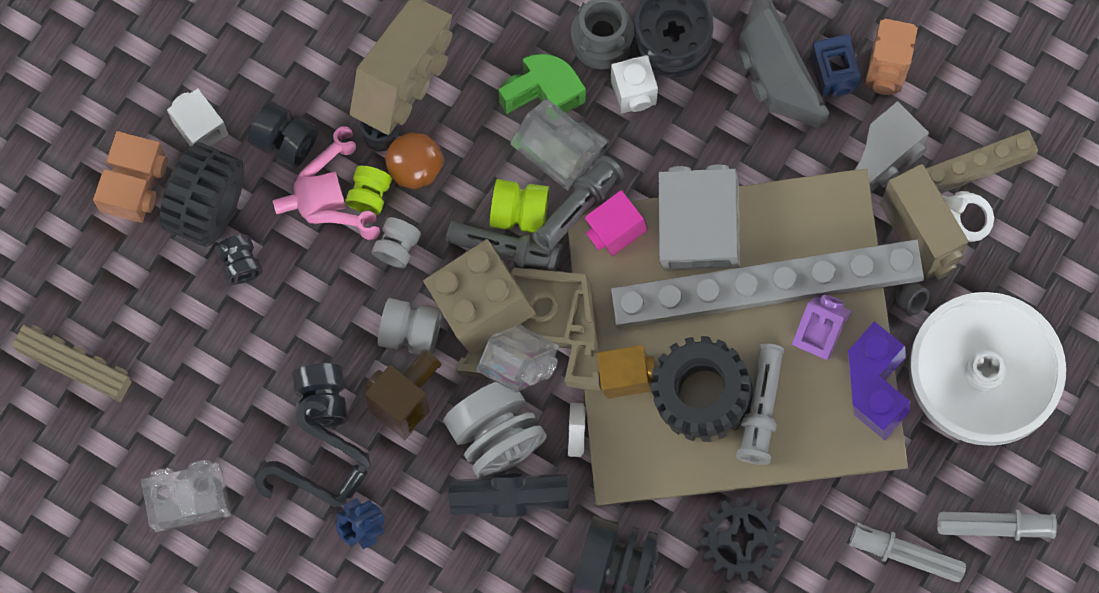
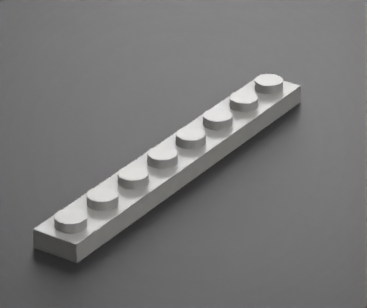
(767, 284)

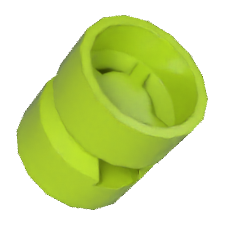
(519, 206)

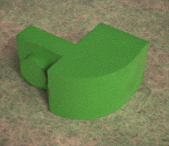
(543, 77)

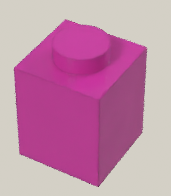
(615, 224)

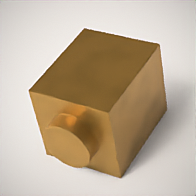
(625, 371)

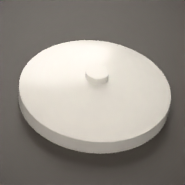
(987, 368)

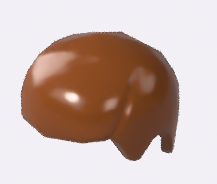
(414, 160)

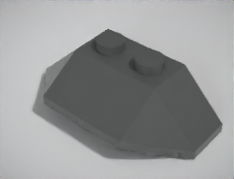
(778, 68)

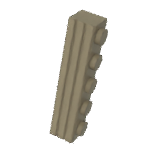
(983, 162)
(72, 362)

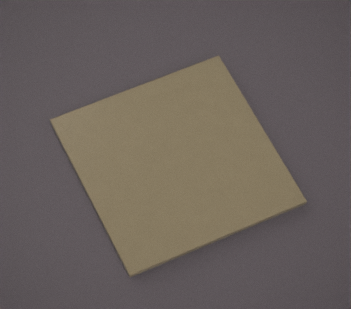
(816, 429)

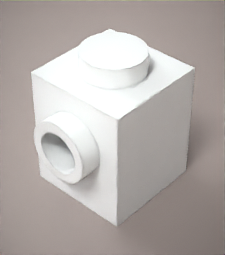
(634, 84)

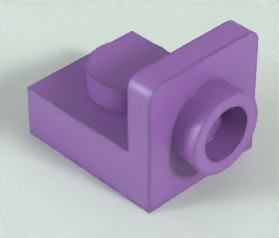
(821, 326)

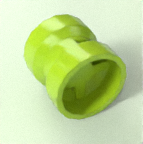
(368, 189)

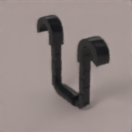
(280, 469)

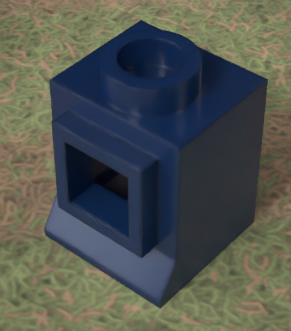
(837, 82)

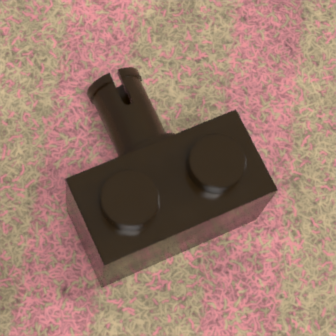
(398, 397)

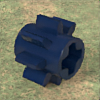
(360, 523)

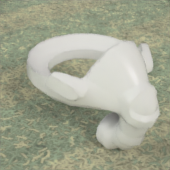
(957, 205)

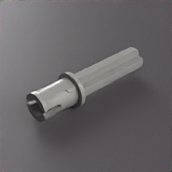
(997, 524)
(888, 546)

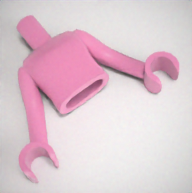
(322, 196)

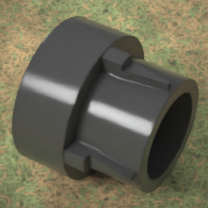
(596, 50)

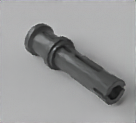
(588, 192)
(525, 247)

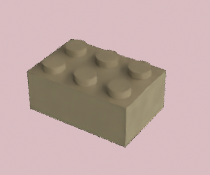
(401, 66)

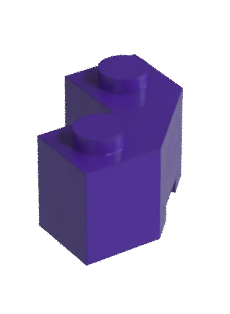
(871, 363)

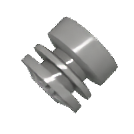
(498, 434)

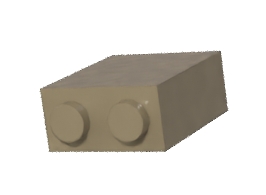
(922, 214)

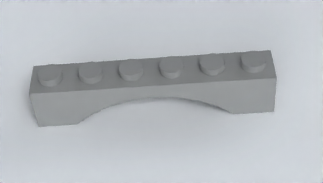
(890, 144)

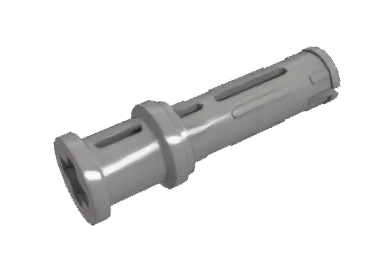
(762, 424)

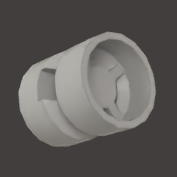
(409, 326)

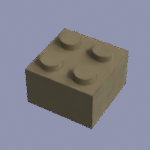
(478, 296)

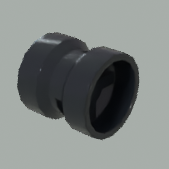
(238, 260)

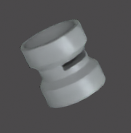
(396, 242)

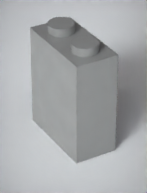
(699, 218)

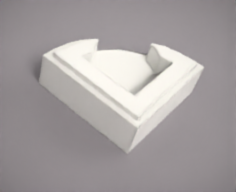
(576, 430)

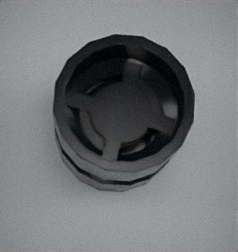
(280, 133)
(327, 382)

